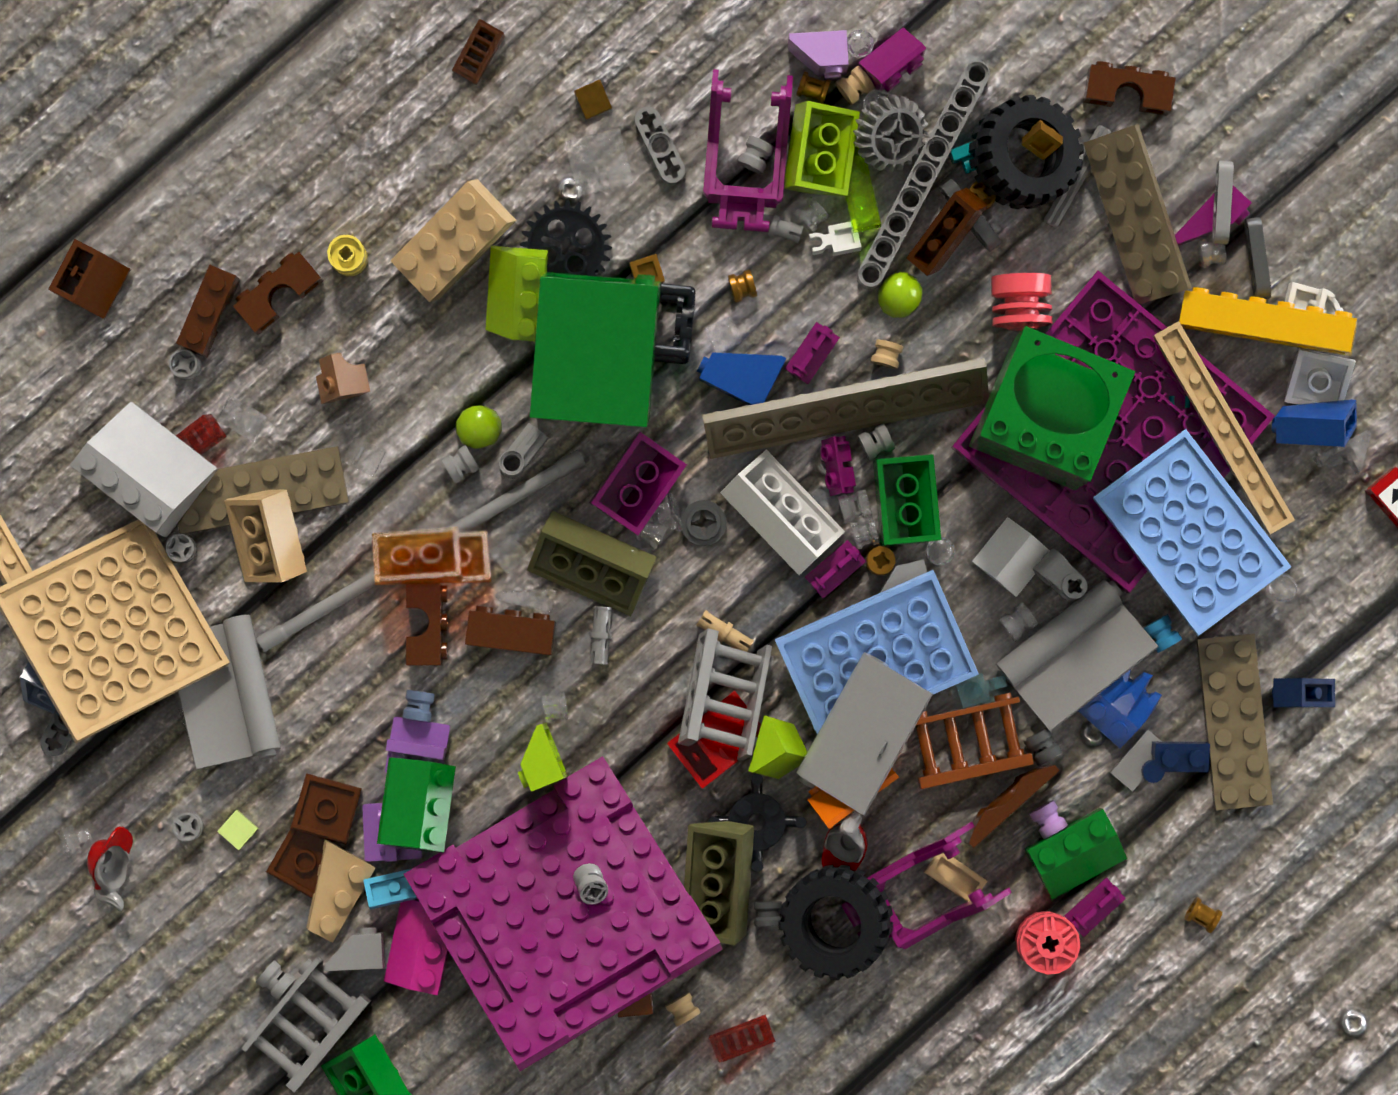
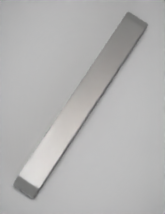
(932, 165)

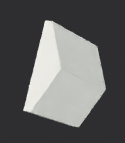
(1318, 378)
(1011, 556)

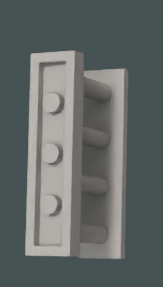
(698, 700)
(315, 1050)

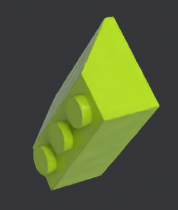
(821, 149)
(514, 291)

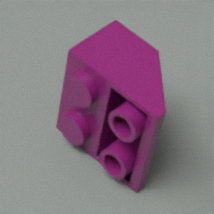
(893, 59)

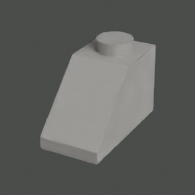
(360, 952)

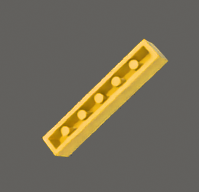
(1268, 322)

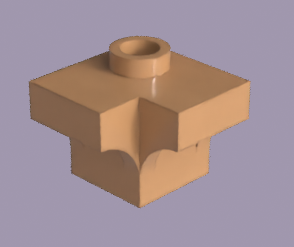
(341, 379)

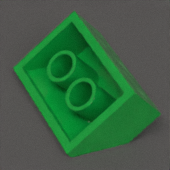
(907, 500)
(416, 805)
(1076, 853)
(364, 1071)

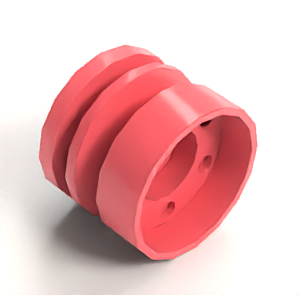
(1021, 300)
(1032, 935)

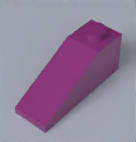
(1201, 222)

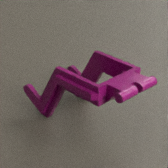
(739, 202)
(907, 937)

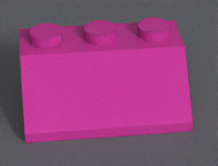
(416, 952)

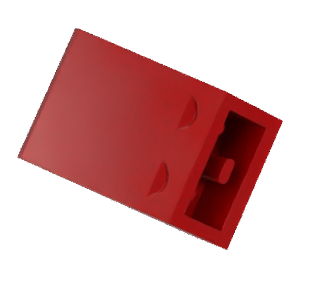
(709, 758)

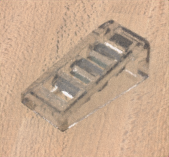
(534, 599)

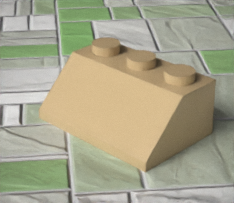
(266, 536)

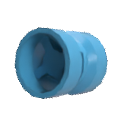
(1161, 632)

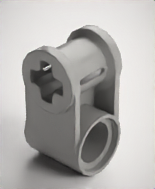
(1057, 571)

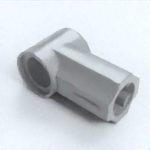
(523, 449)

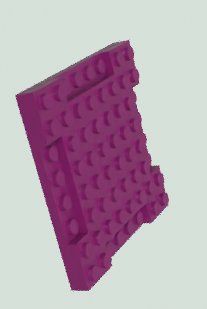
(1120, 330)
(529, 942)

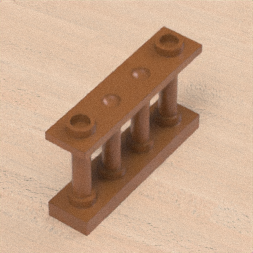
(988, 762)

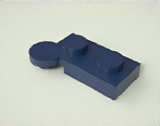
(1176, 758)

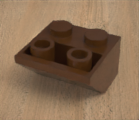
(89, 279)

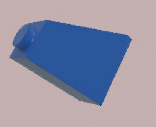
(741, 375)
(1316, 423)

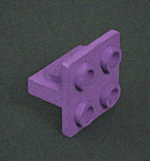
(417, 740)
(376, 851)

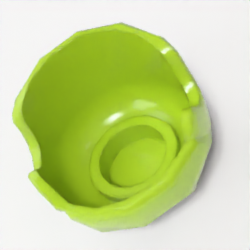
(900, 295)
(478, 427)

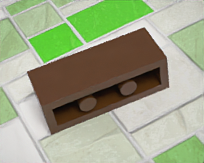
(947, 231)
(510, 631)

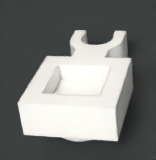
(839, 239)

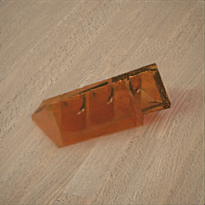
(430, 556)

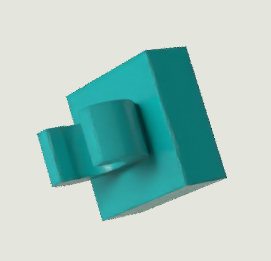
(962, 154)

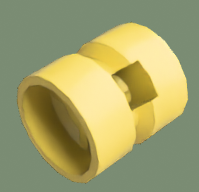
(347, 255)

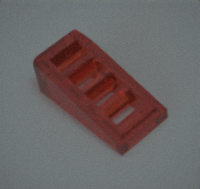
(212, 428)
(718, 1046)

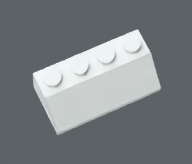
(782, 512)

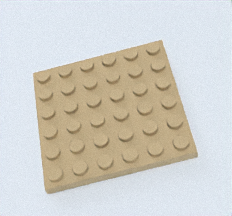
(110, 629)

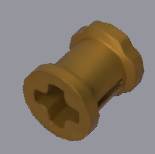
(813, 87)
(1203, 915)

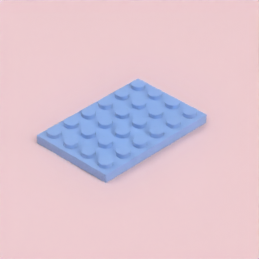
(1191, 532)
(902, 626)

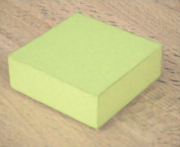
(238, 829)

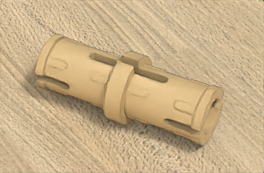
(726, 632)

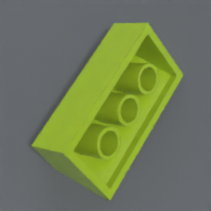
(541, 761)

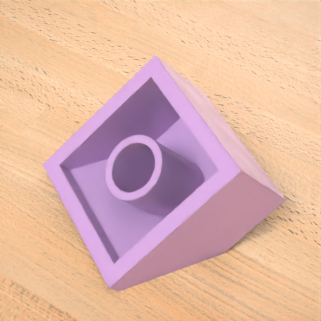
(821, 52)

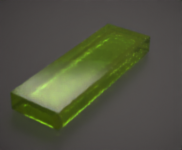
(861, 197)

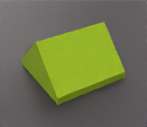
(777, 749)

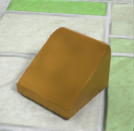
(593, 99)

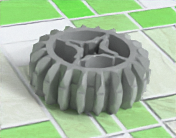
(881, 121)

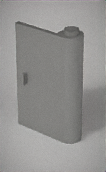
(1077, 655)
(231, 709)
(863, 733)

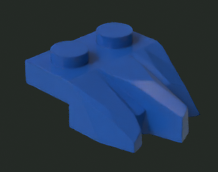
(1122, 708)

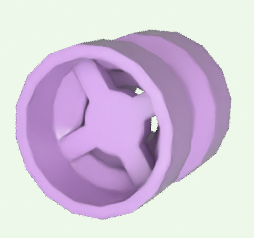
(1048, 819)

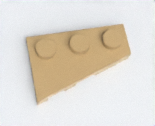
(336, 890)

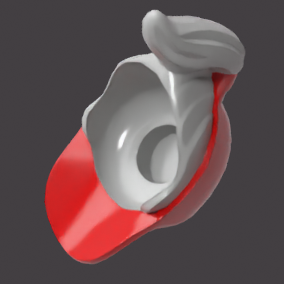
(845, 843)
(108, 866)

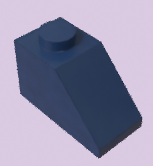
(1303, 692)

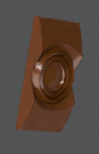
(1008, 801)

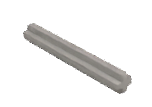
(1063, 202)

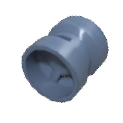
(420, 699)

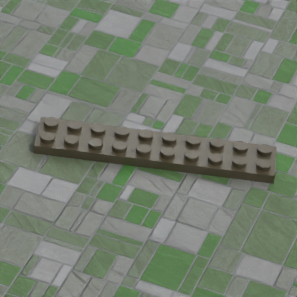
(846, 408)

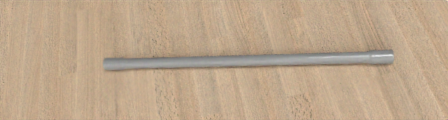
(559, 469)

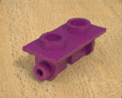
(812, 352)
(835, 452)
(835, 569)
(1095, 907)

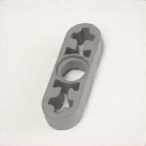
(675, 161)
(1222, 202)

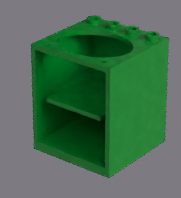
(595, 349)
(1051, 410)

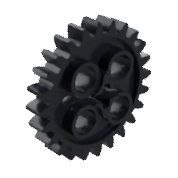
(573, 221)

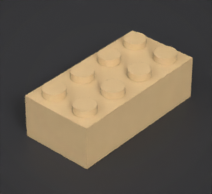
(453, 240)

